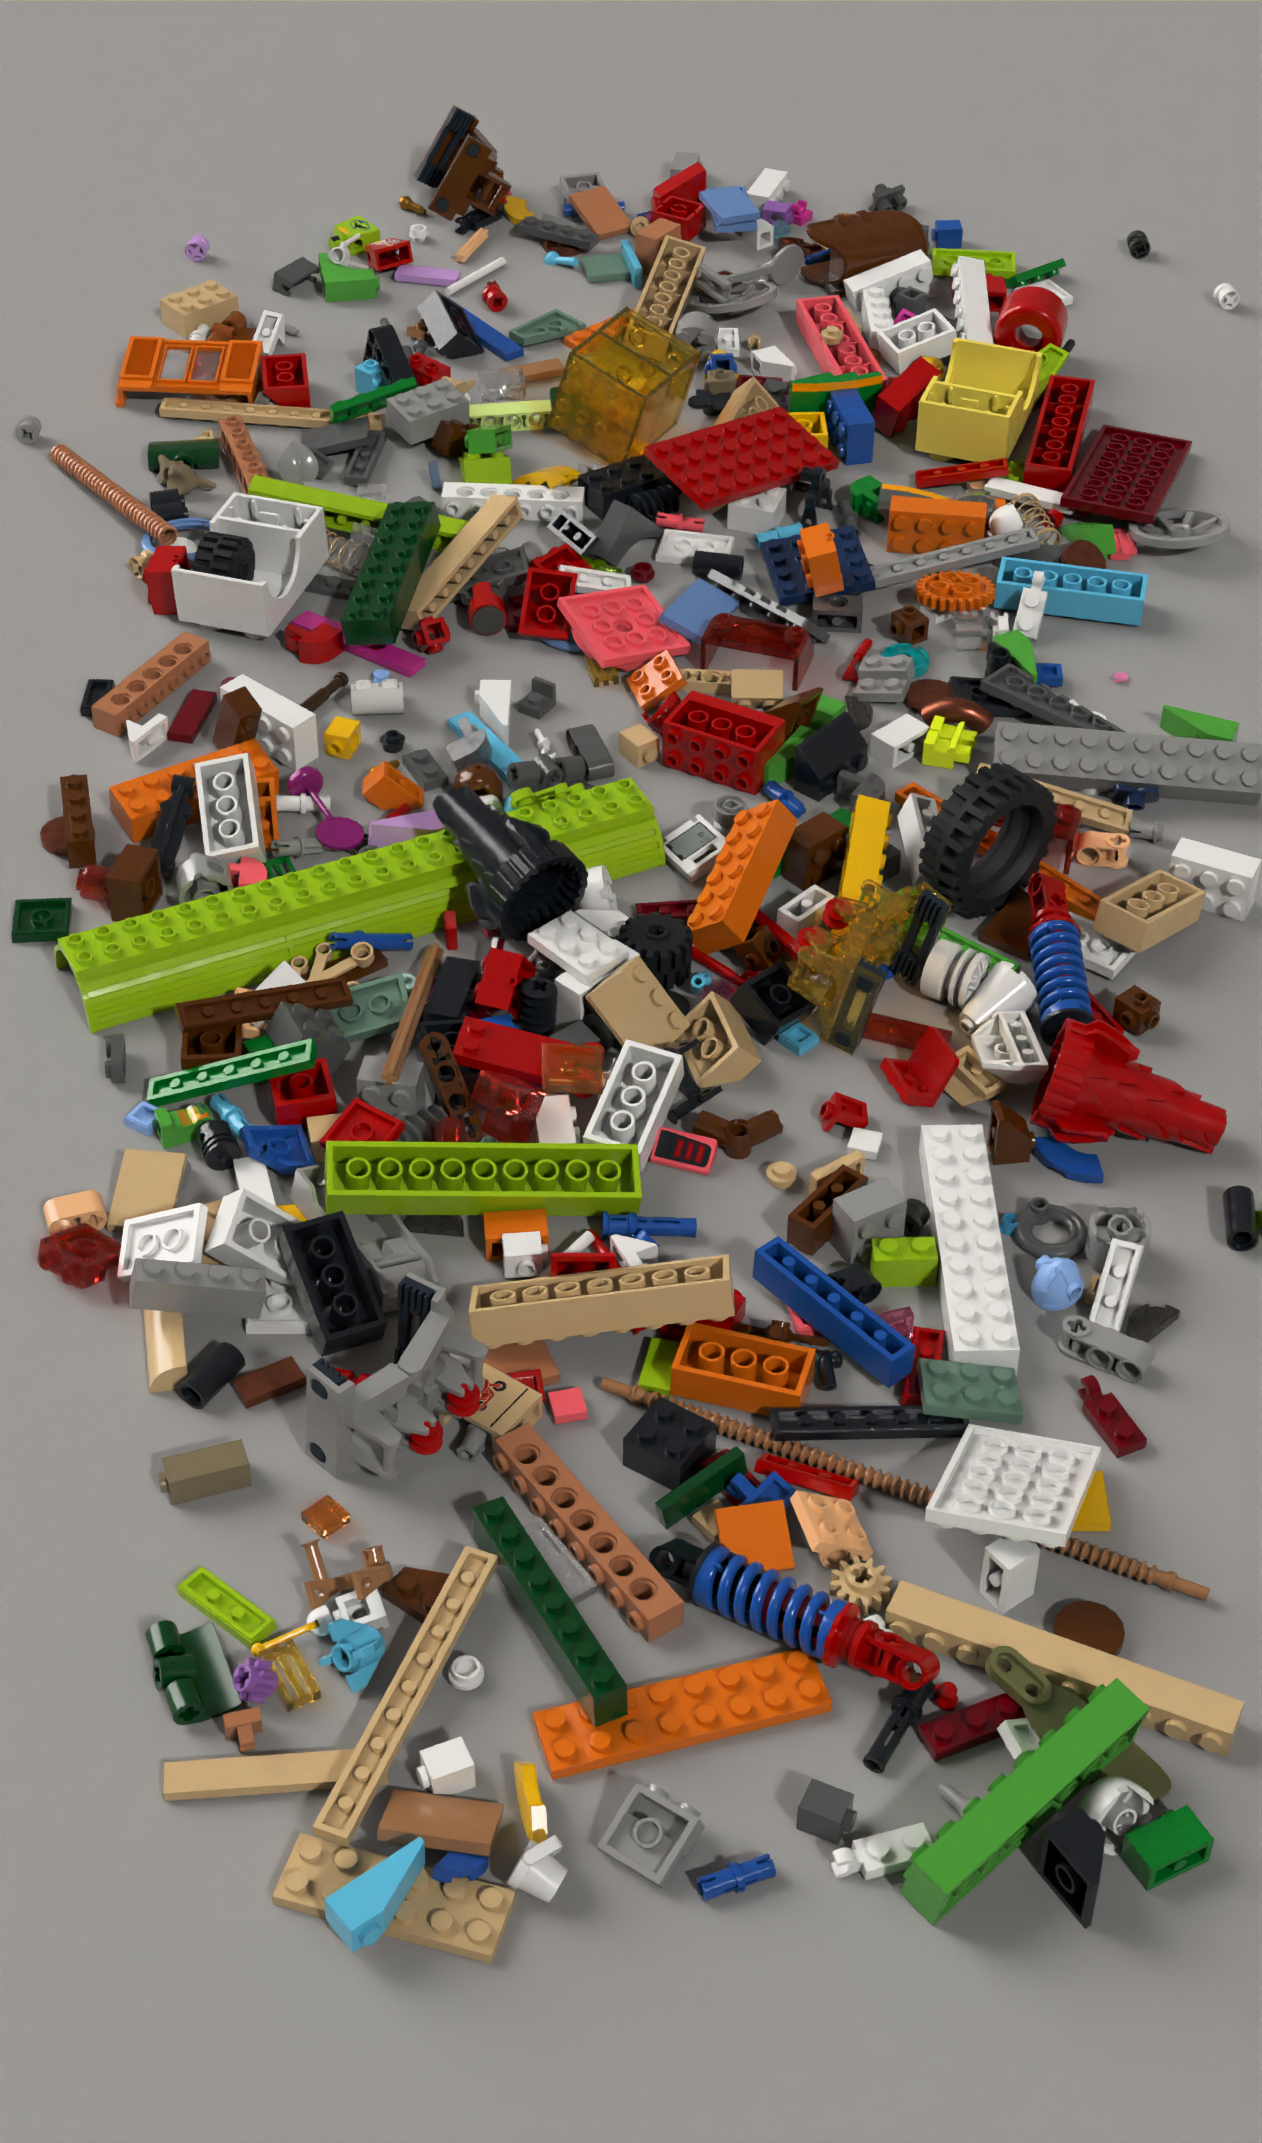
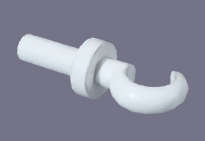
(543, 743)

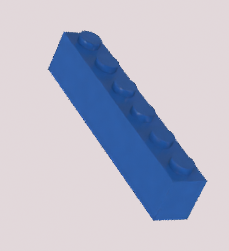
(833, 1311)

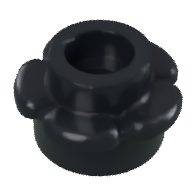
(392, 741)

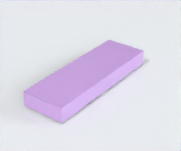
(426, 275)

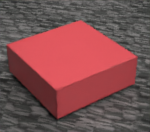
(567, 1405)

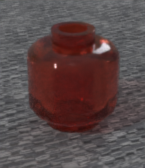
(91, 882)

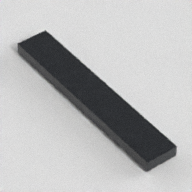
(861, 1423)

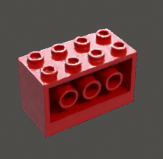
(721, 741)

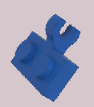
(771, 1489)

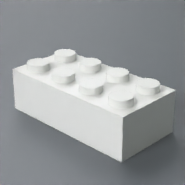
(284, 728)
(230, 808)
(636, 1098)

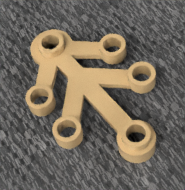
(318, 973)

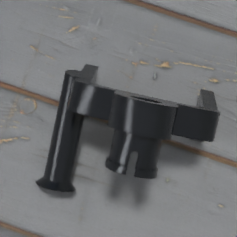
(815, 492)
(695, 1094)

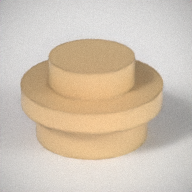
(831, 335)
(781, 1174)

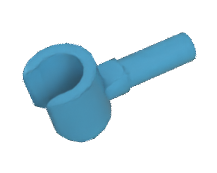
(1007, 1224)

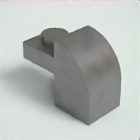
(471, 748)
(851, 785)

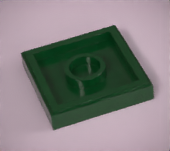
(41, 919)

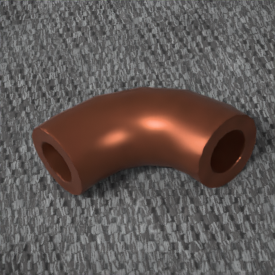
(958, 710)

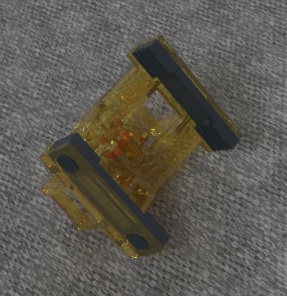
(863, 944)

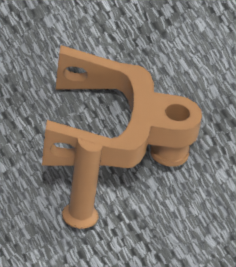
(373, 1575)

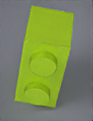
(904, 1261)

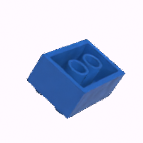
(850, 426)

